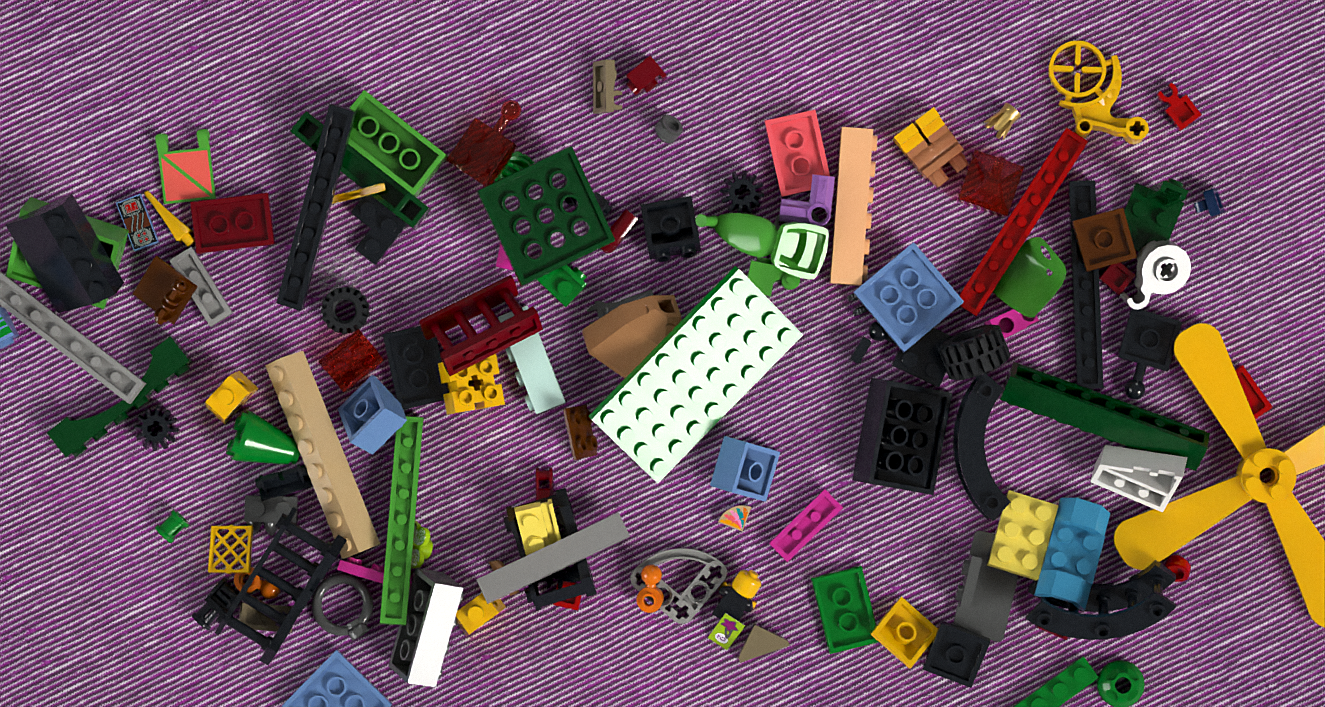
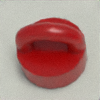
(1179, 566)

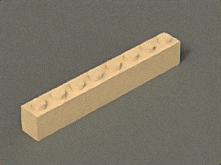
(322, 453)

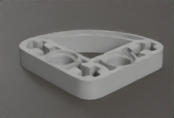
(685, 598)

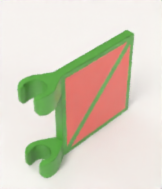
(186, 173)

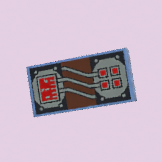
(138, 222)

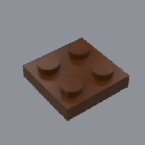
(1104, 239)

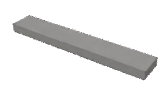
(552, 558)

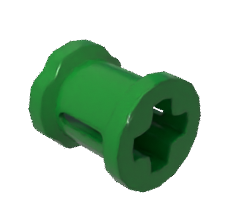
(172, 526)

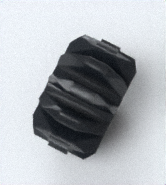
(736, 186)
(151, 421)

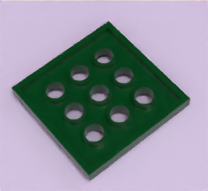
(586, 210)

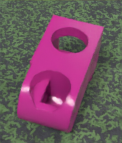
(1012, 322)

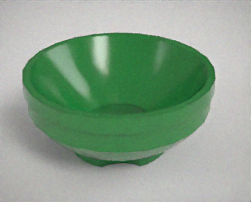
(1110, 674)

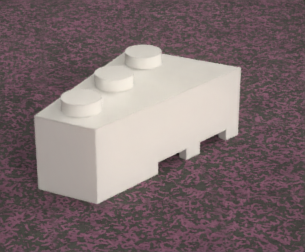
(1139, 474)

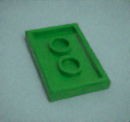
(845, 609)

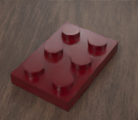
(232, 223)

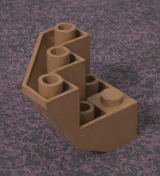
(631, 332)

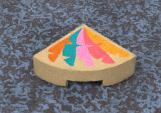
(735, 517)

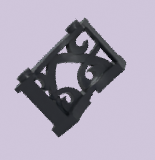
(578, 573)

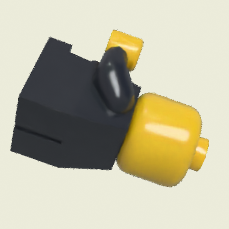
(738, 596)

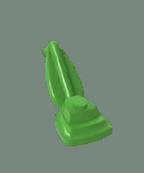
(794, 247)

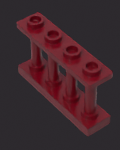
(488, 342)

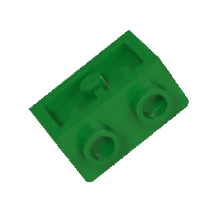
(564, 283)

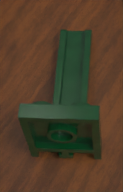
(1154, 211)

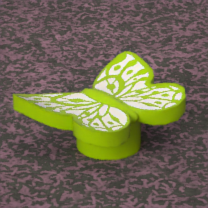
(421, 545)

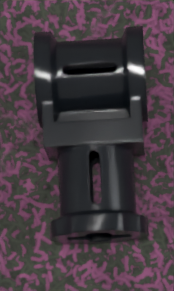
(216, 601)

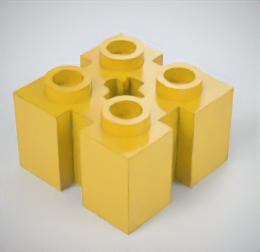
(483, 394)

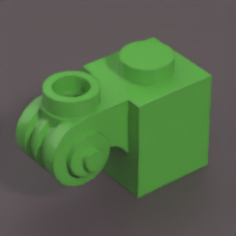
(765, 274)

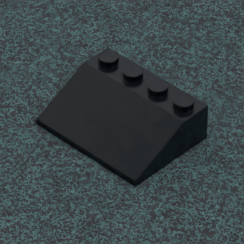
(65, 255)
(902, 436)

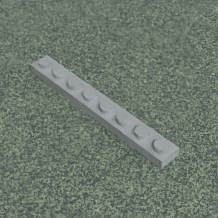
(69, 340)

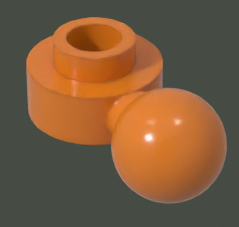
(651, 576)
(267, 590)

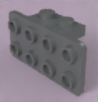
(985, 592)

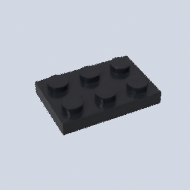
(414, 367)

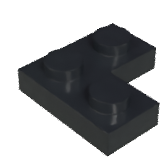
(384, 228)

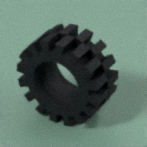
(329, 307)

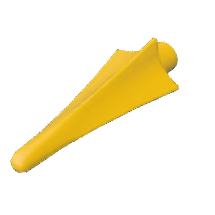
(177, 228)

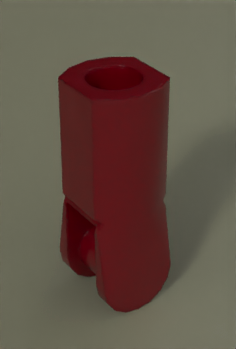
(620, 230)
(544, 475)

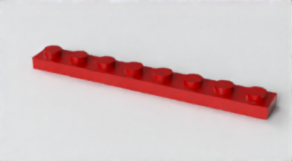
(1022, 221)

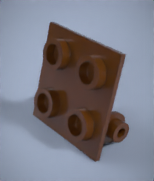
(164, 291)
(580, 432)

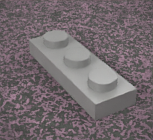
(207, 294)

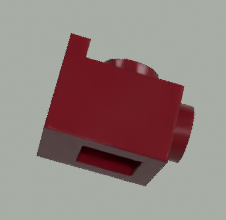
(645, 76)

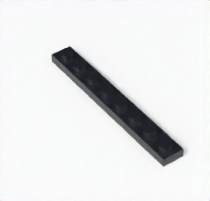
(316, 206)
(1085, 294)

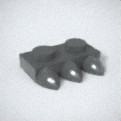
(268, 512)

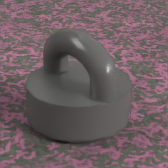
(668, 129)

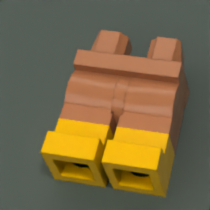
(939, 151)

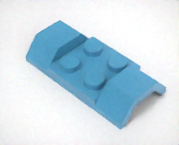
(1073, 551)

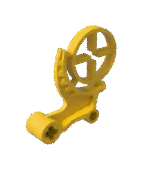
(1096, 113)

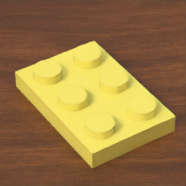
(1023, 535)

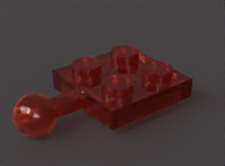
(483, 149)

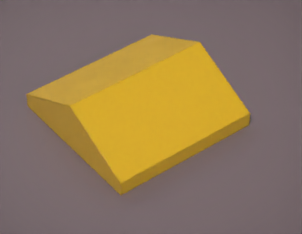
(905, 632)

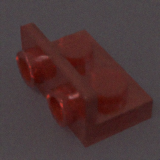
(351, 360)

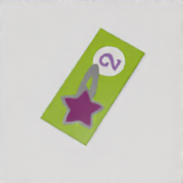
(726, 631)

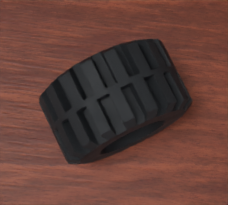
(974, 352)

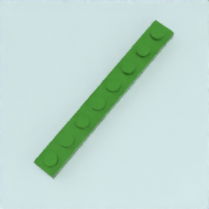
(401, 522)

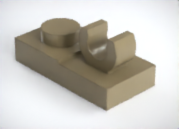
(603, 87)
(259, 621)

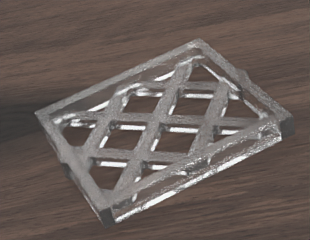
(337, 259)

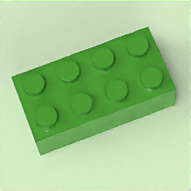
(393, 145)

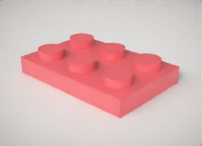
(796, 151)

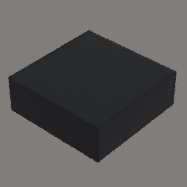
(860, 350)

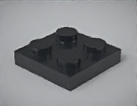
(956, 654)

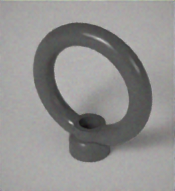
(358, 626)

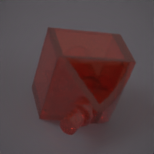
(989, 183)

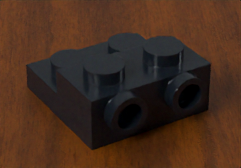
(670, 228)

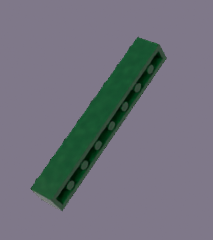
(1103, 415)

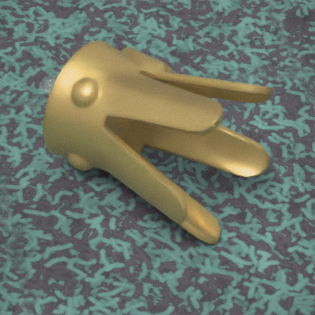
(1003, 119)

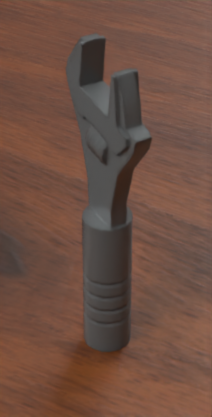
(604, 308)

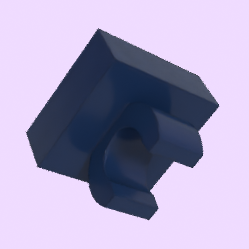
(1212, 203)

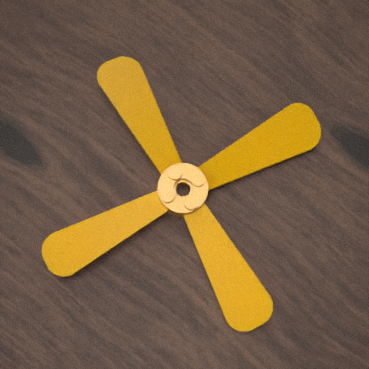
(1159, 534)

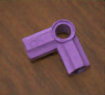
(820, 196)

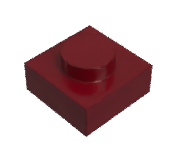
(1117, 277)

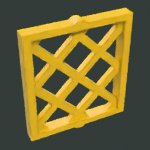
(248, 549)

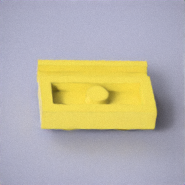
(537, 525)

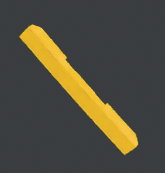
(359, 193)

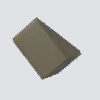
(760, 642)

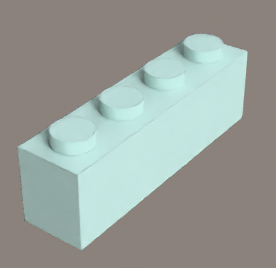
(535, 372)

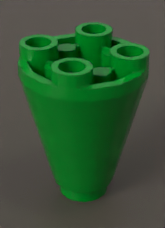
(261, 442)

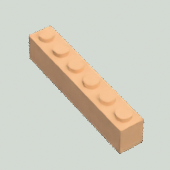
(851, 206)

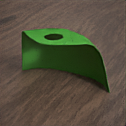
(1026, 281)

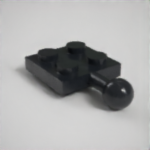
(1149, 343)
(922, 358)

